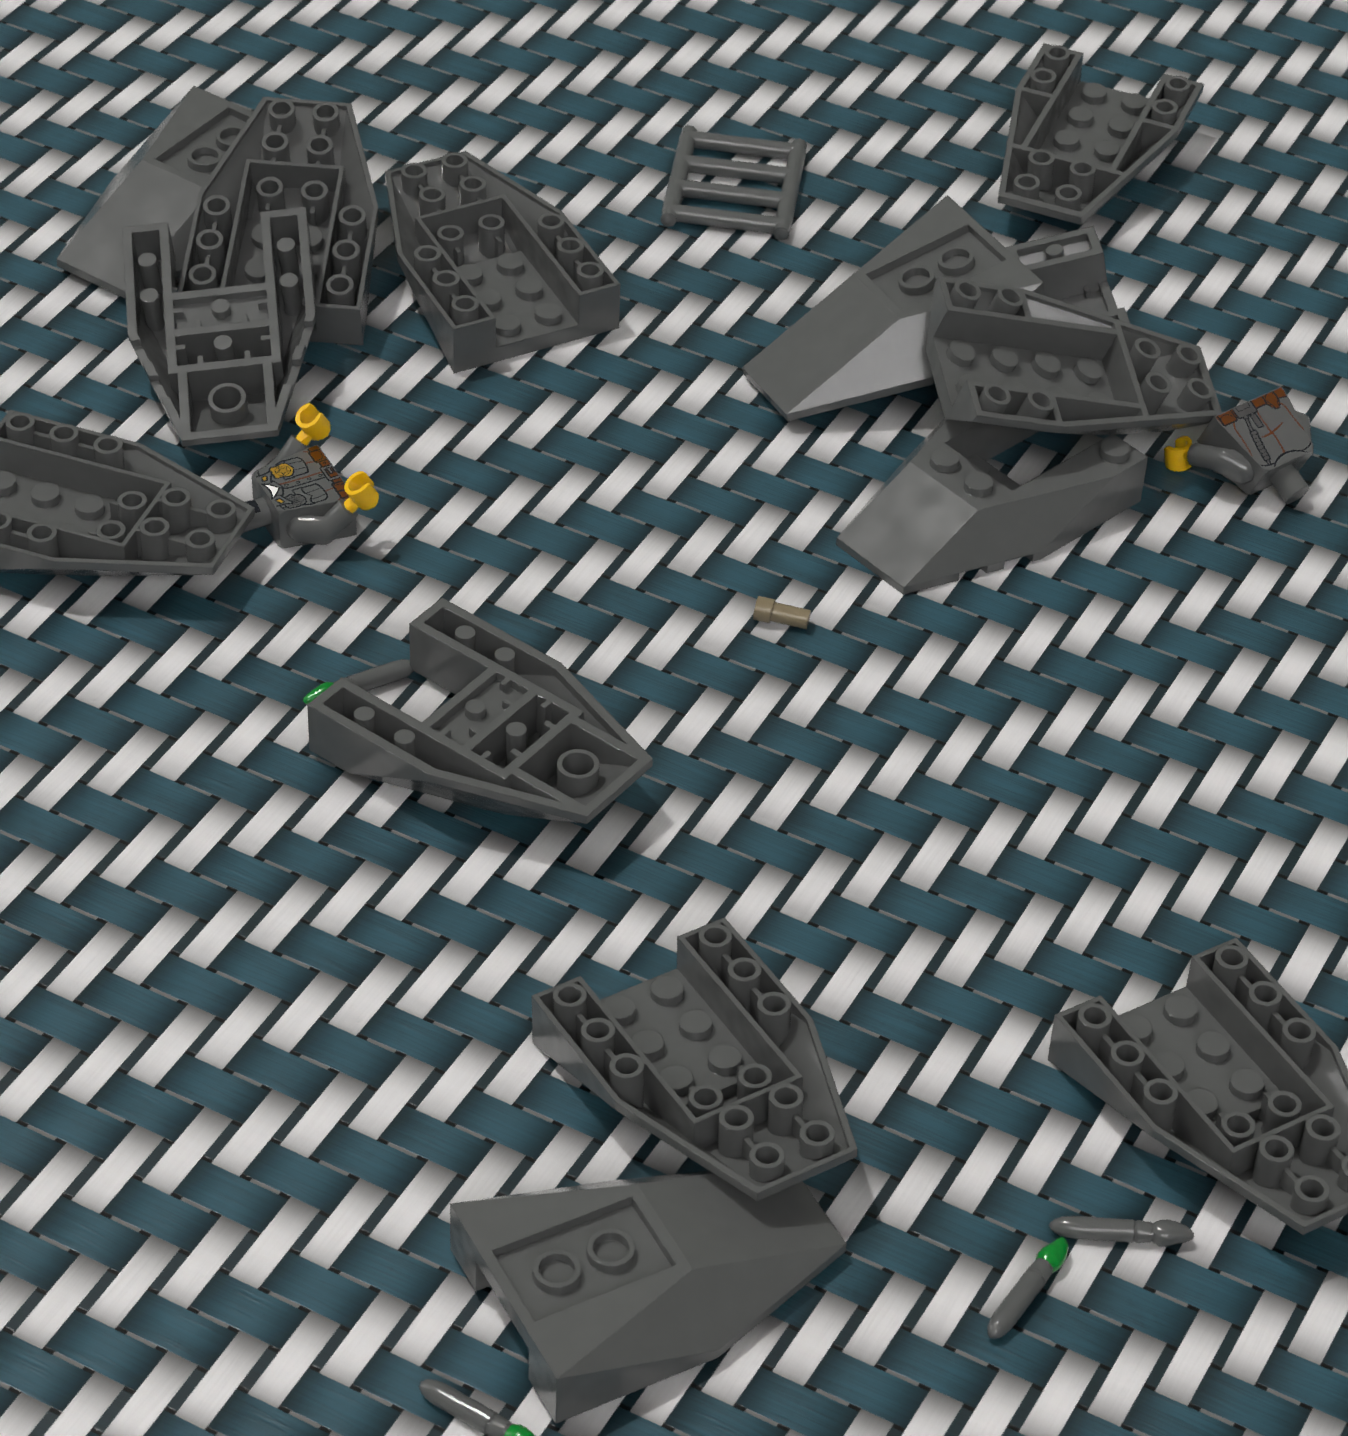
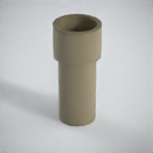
(769, 610)

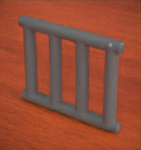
(782, 200)

